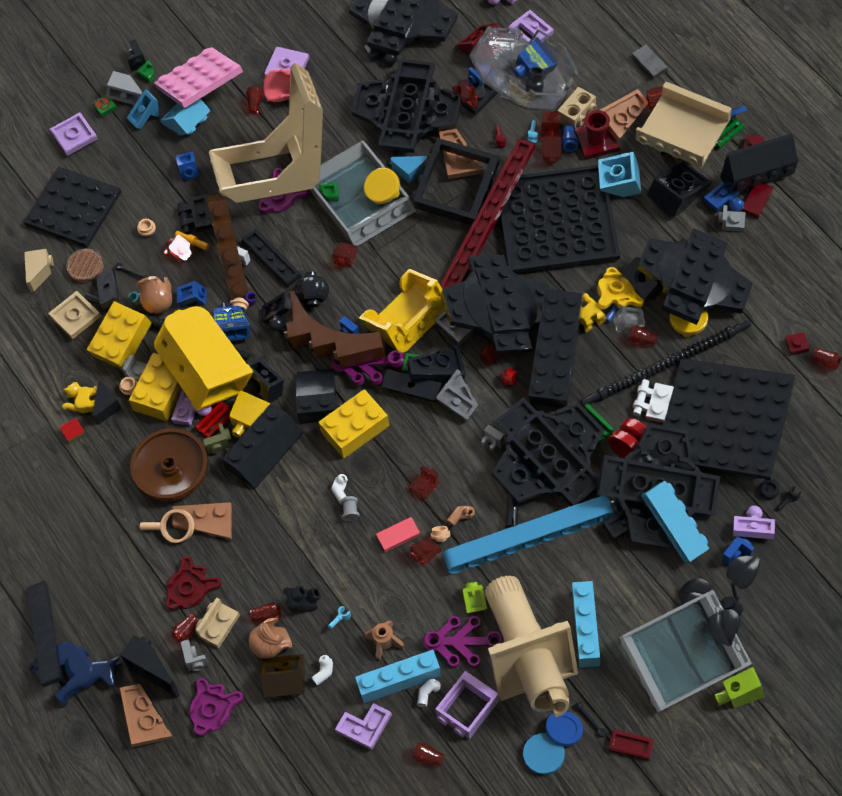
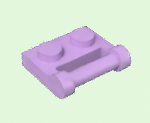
(531, 23)

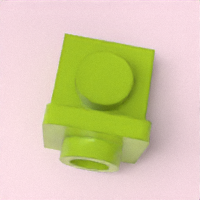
(474, 597)

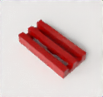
(212, 419)

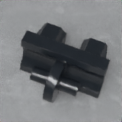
(301, 598)

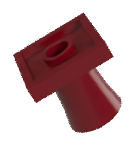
(594, 135)

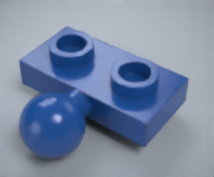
(721, 196)

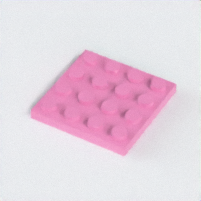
(198, 77)

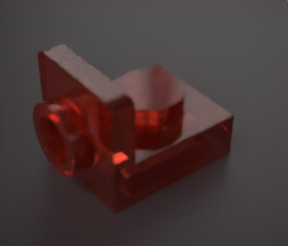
(467, 92)
(550, 124)
(345, 255)
(425, 482)
(424, 550)

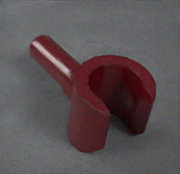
(500, 140)

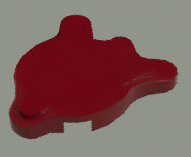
(188, 586)

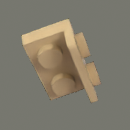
(216, 623)

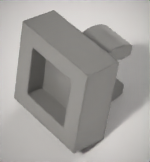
(493, 436)

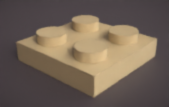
(74, 315)

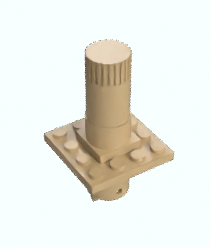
(529, 658)

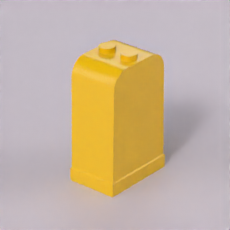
(201, 357)

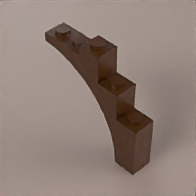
(227, 245)
(346, 347)

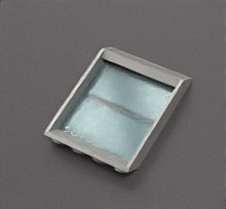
(355, 212)
(679, 655)

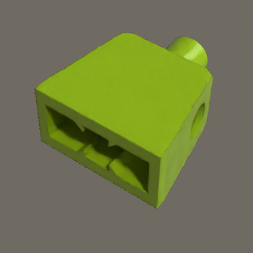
(747, 688)

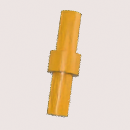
(193, 240)

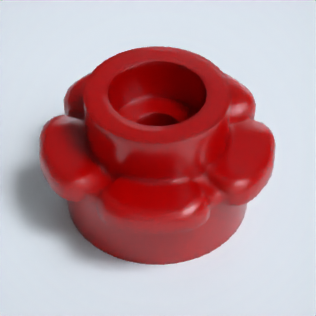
(509, 377)

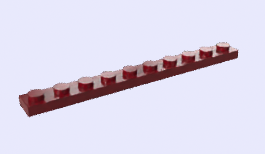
(489, 212)

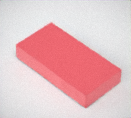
(398, 534)

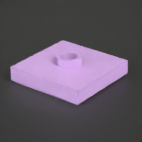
(285, 58)
(73, 134)

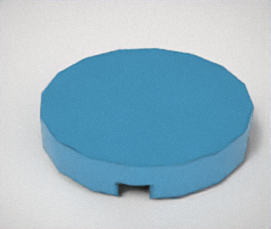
(543, 755)

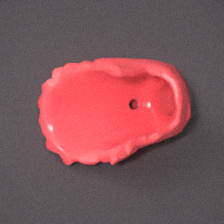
(277, 85)

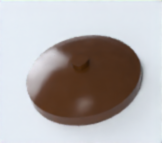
(169, 464)

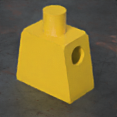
(245, 412)

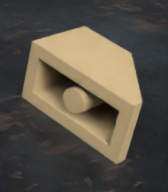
(37, 267)

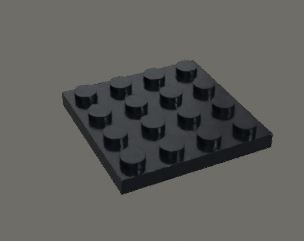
(72, 207)

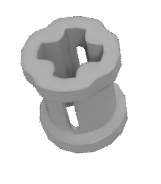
(350, 508)

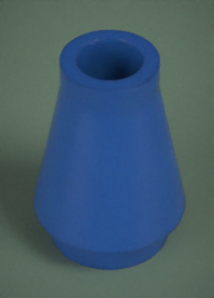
(569, 139)

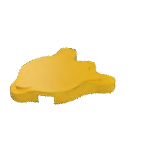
(616, 290)

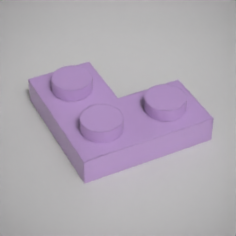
(365, 731)

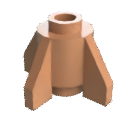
(383, 638)

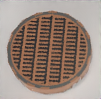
(84, 265)

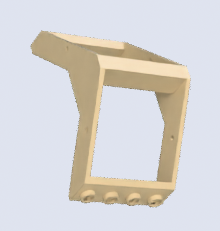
(295, 135)

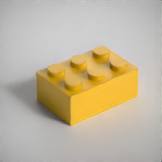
(119, 335)
(156, 390)
(354, 423)

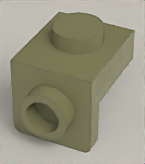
(218, 442)

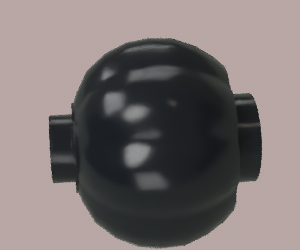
(311, 289)

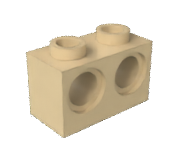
(577, 107)

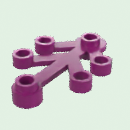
(390, 360)
(460, 641)

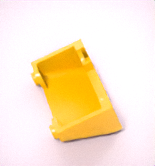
(409, 313)

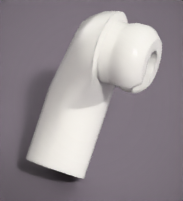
(326, 667)
(425, 690)

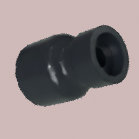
(536, 81)

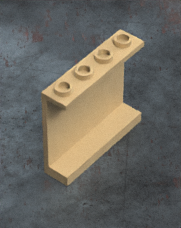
(684, 124)

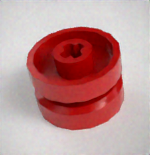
(627, 437)

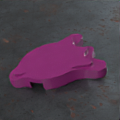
(280, 202)
(212, 708)

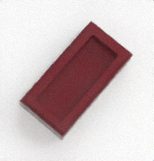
(757, 200)
(631, 745)

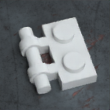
(658, 404)

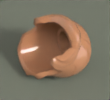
(155, 294)
(268, 640)

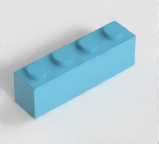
(675, 521)
(586, 624)
(398, 676)

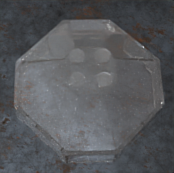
(497, 56)

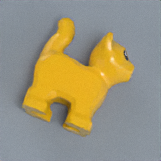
(590, 313)
(84, 397)

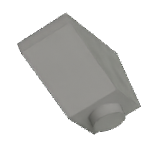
(123, 88)

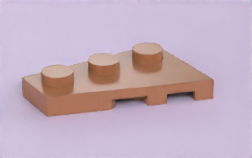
(624, 112)
(457, 165)
(208, 518)
(141, 717)

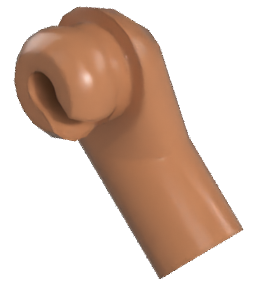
(460, 512)

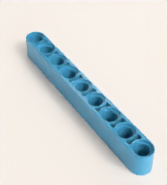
(528, 534)

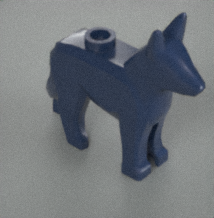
(80, 670)

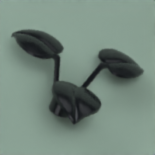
(726, 623)

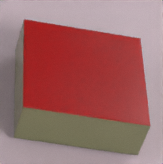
(72, 430)

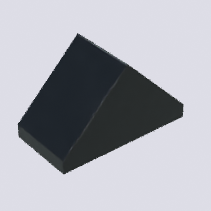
(105, 404)

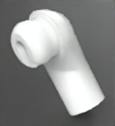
(338, 487)

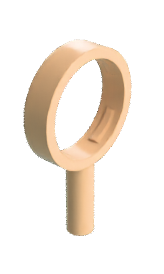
(162, 525)

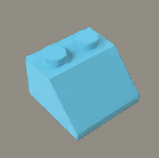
(183, 119)
(620, 175)

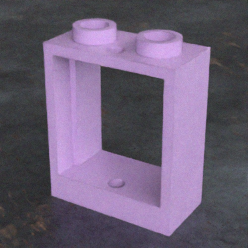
(477, 687)

